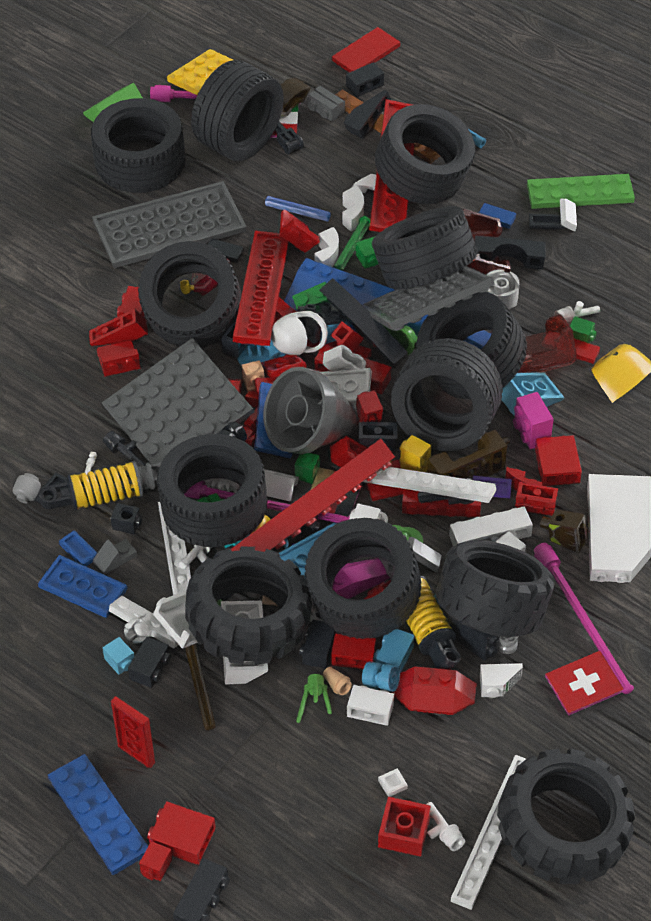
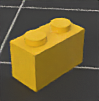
(415, 454)

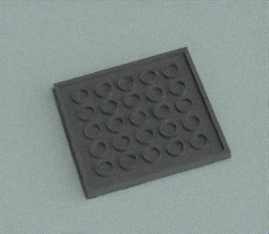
(411, 304)
(176, 401)

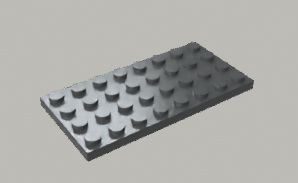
(148, 227)

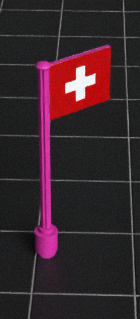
(591, 677)

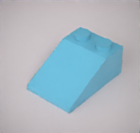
(529, 383)

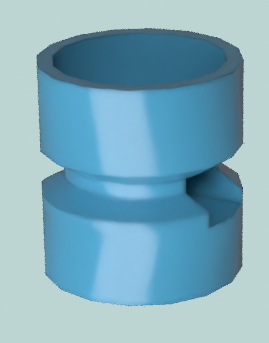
(381, 676)

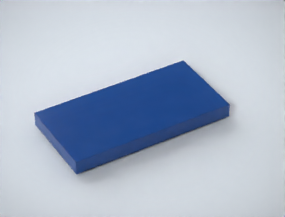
(82, 585)

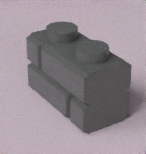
(326, 103)

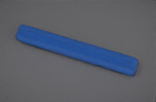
(297, 208)

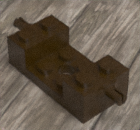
(484, 462)

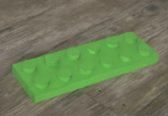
(580, 190)

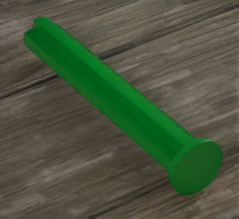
(351, 245)

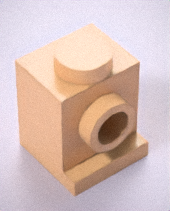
(250, 372)

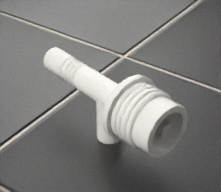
(569, 314)
(198, 551)
(448, 833)

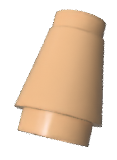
(338, 681)

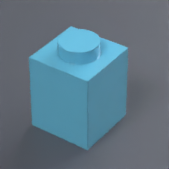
(118, 655)

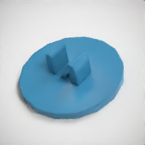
(253, 353)

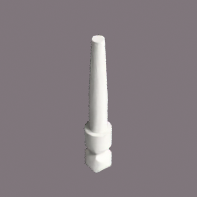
(90, 462)

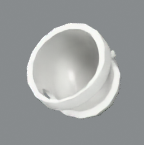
(290, 335)

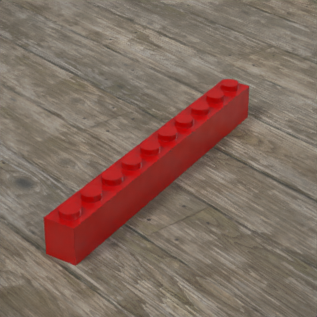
(320, 499)

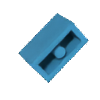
(395, 649)

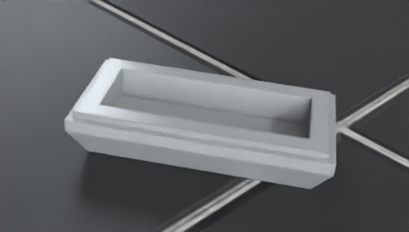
(425, 554)

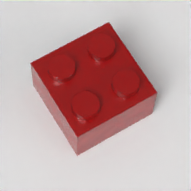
(404, 826)

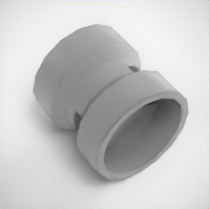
(508, 644)

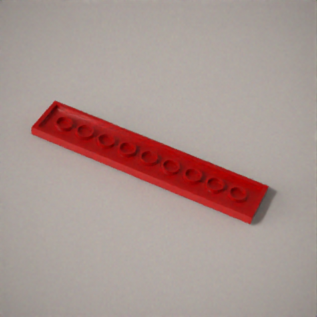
(386, 205)
(261, 289)

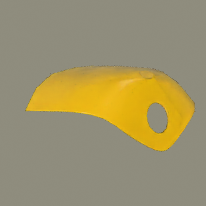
(621, 372)

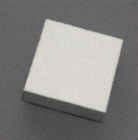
(392, 782)

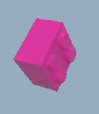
(532, 418)

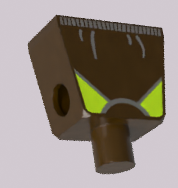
(566, 529)

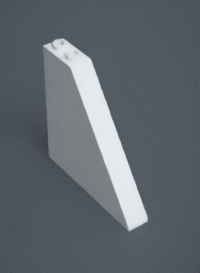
(618, 526)

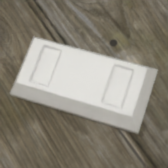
(568, 214)

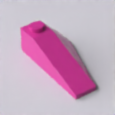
(359, 577)

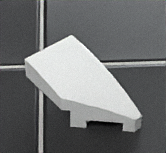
(366, 183)

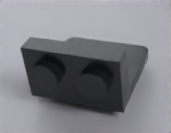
(326, 312)

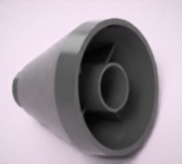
(306, 412)

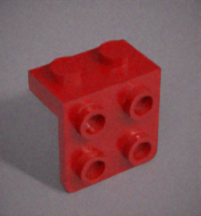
(297, 232)
(118, 358)

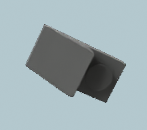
(113, 556)

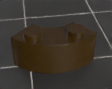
(294, 93)

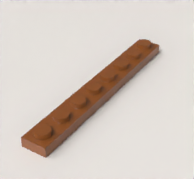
(420, 150)

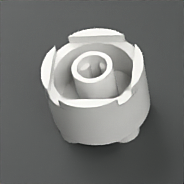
(505, 287)

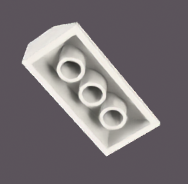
(248, 671)

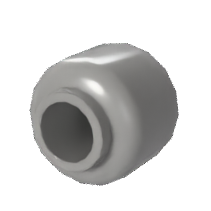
(26, 487)

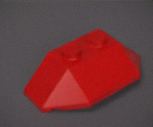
(435, 690)

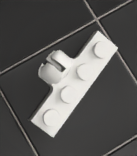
(140, 622)

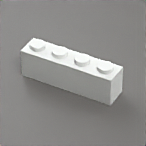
(492, 526)

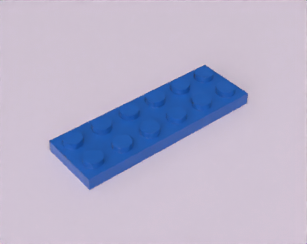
(98, 814)

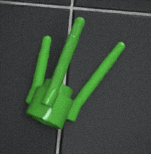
(315, 687)

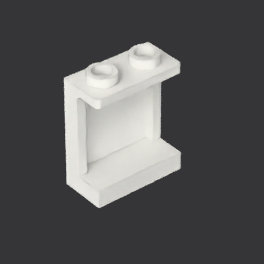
(171, 615)

